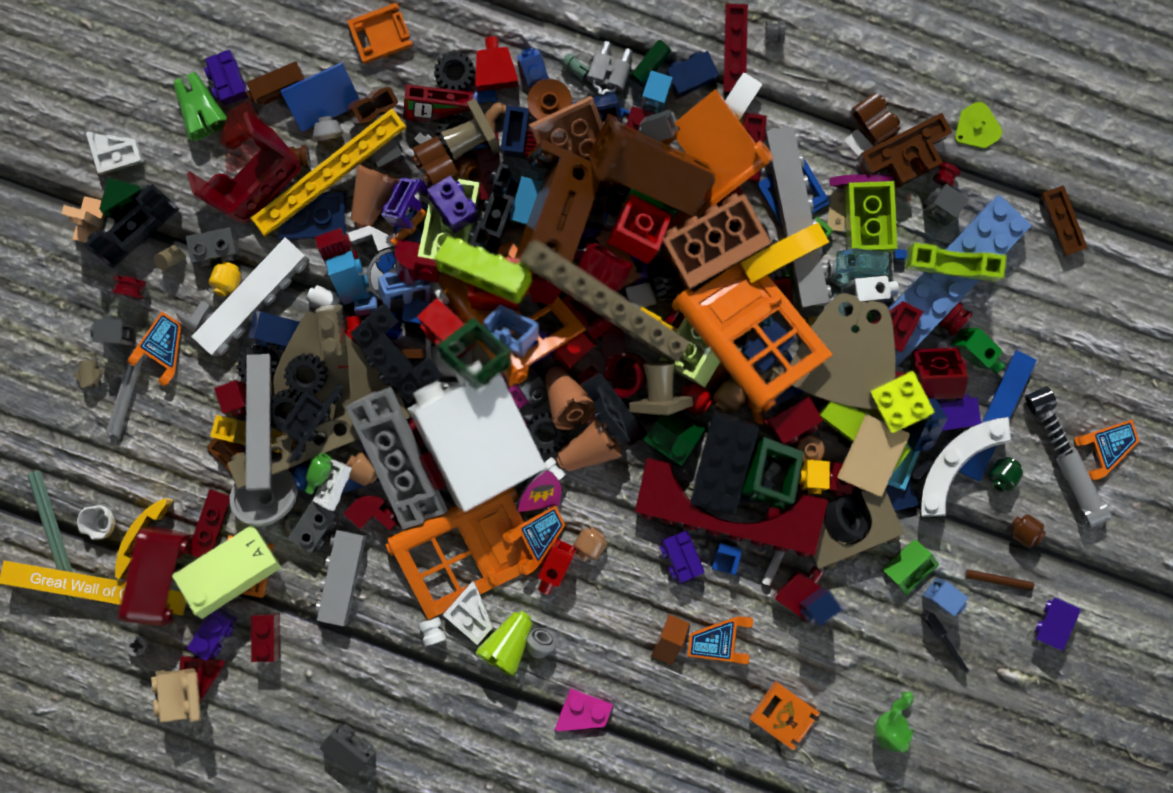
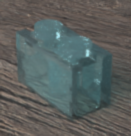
(867, 263)

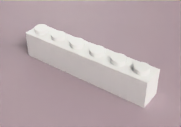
(250, 296)

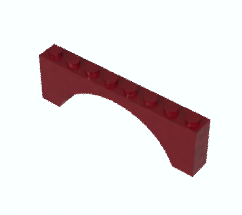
(794, 529)

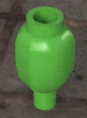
(318, 472)

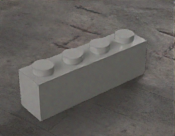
(341, 577)

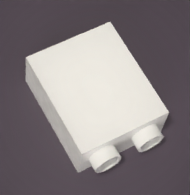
(475, 438)

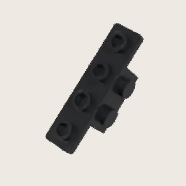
(613, 411)
(305, 417)

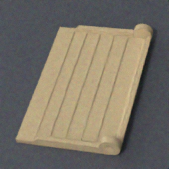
(873, 456)

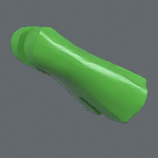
(199, 109)

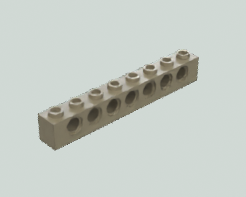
(603, 301)
(285, 443)

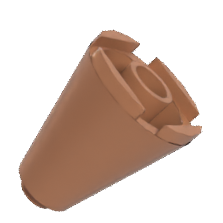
(371, 193)
(567, 399)
(589, 448)

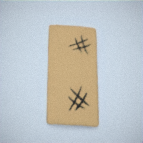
(836, 213)

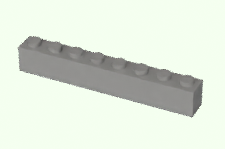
(796, 214)

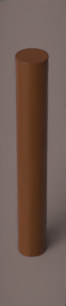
(1000, 580)

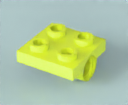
(902, 402)

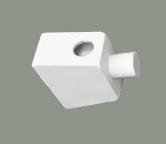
(870, 289)

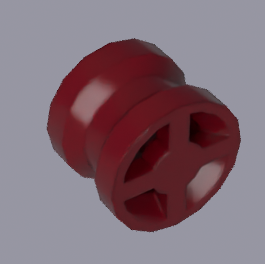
(946, 175)

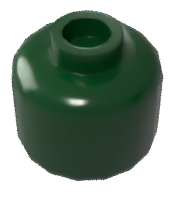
(1006, 474)

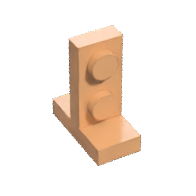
(86, 219)

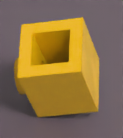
(814, 476)

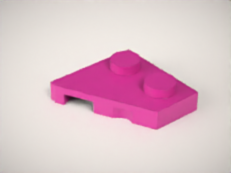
(582, 712)

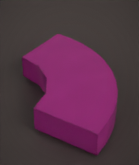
(842, 181)

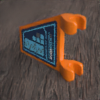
(160, 345)
(1110, 446)
(538, 536)
(718, 641)

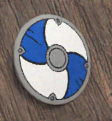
(381, 264)

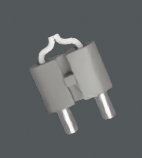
(609, 71)

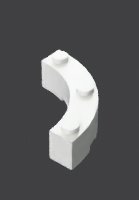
(954, 457)

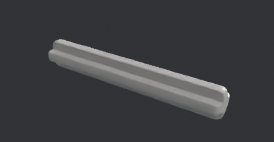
(123, 397)

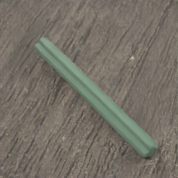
(50, 524)

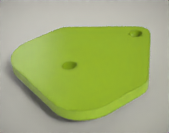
(972, 129)

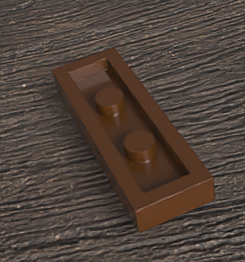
(1063, 220)

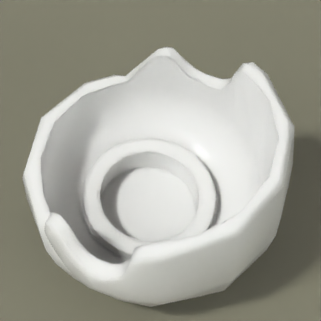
(96, 522)

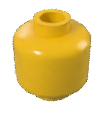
(225, 279)

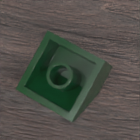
(674, 436)

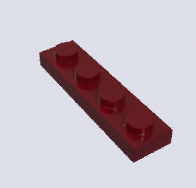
(734, 44)

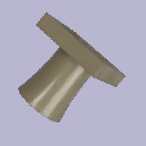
(472, 133)
(660, 391)

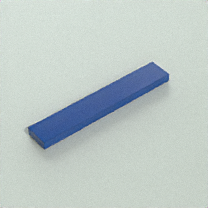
(1001, 406)

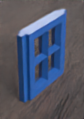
(818, 202)

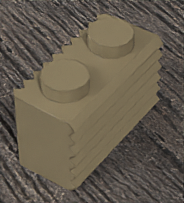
(331, 330)

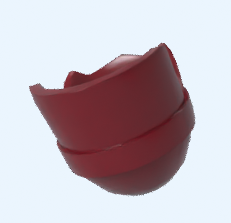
(625, 373)

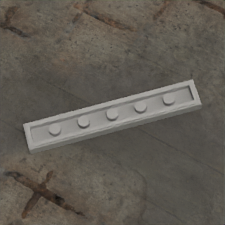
(258, 422)

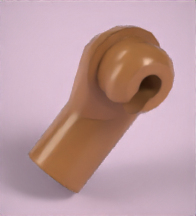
(493, 113)

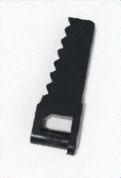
(925, 467)
(938, 630)

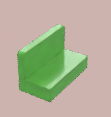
(911, 566)

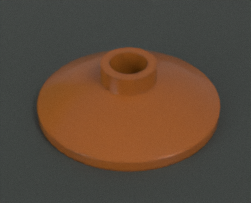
(548, 90)

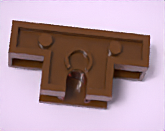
(909, 152)

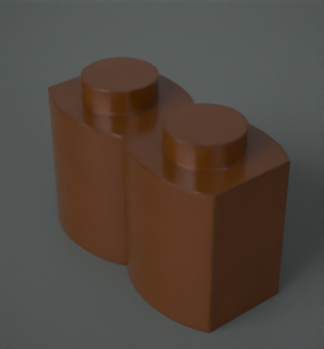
(366, 109)
(876, 119)
(434, 162)

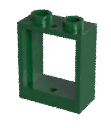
(465, 337)
(783, 453)

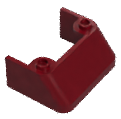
(256, 182)
(151, 576)

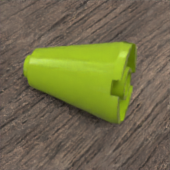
(507, 643)

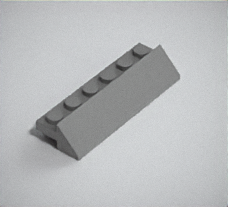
(395, 457)

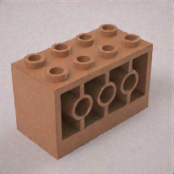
(729, 246)

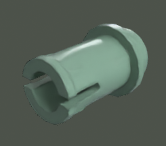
(575, 66)

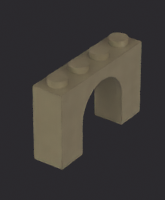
(883, 527)

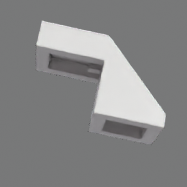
(364, 234)

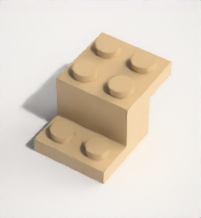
(176, 695)

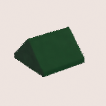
(119, 198)

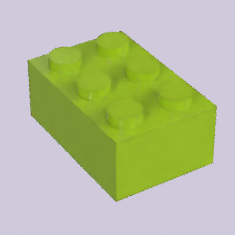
(871, 216)

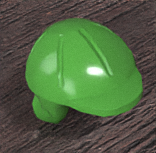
(892, 727)

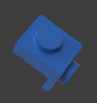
(532, 66)

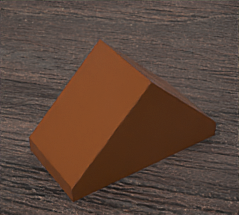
(670, 639)

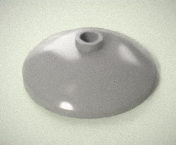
(251, 505)

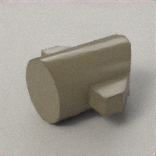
(169, 257)
(89, 374)

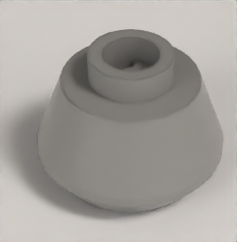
(327, 129)
(540, 643)

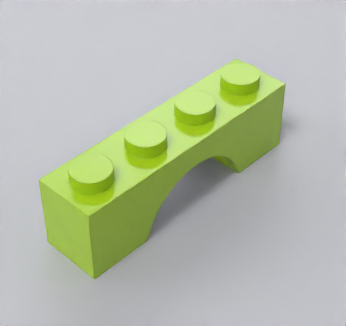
(967, 265)

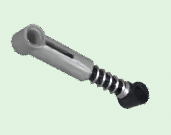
(1091, 508)

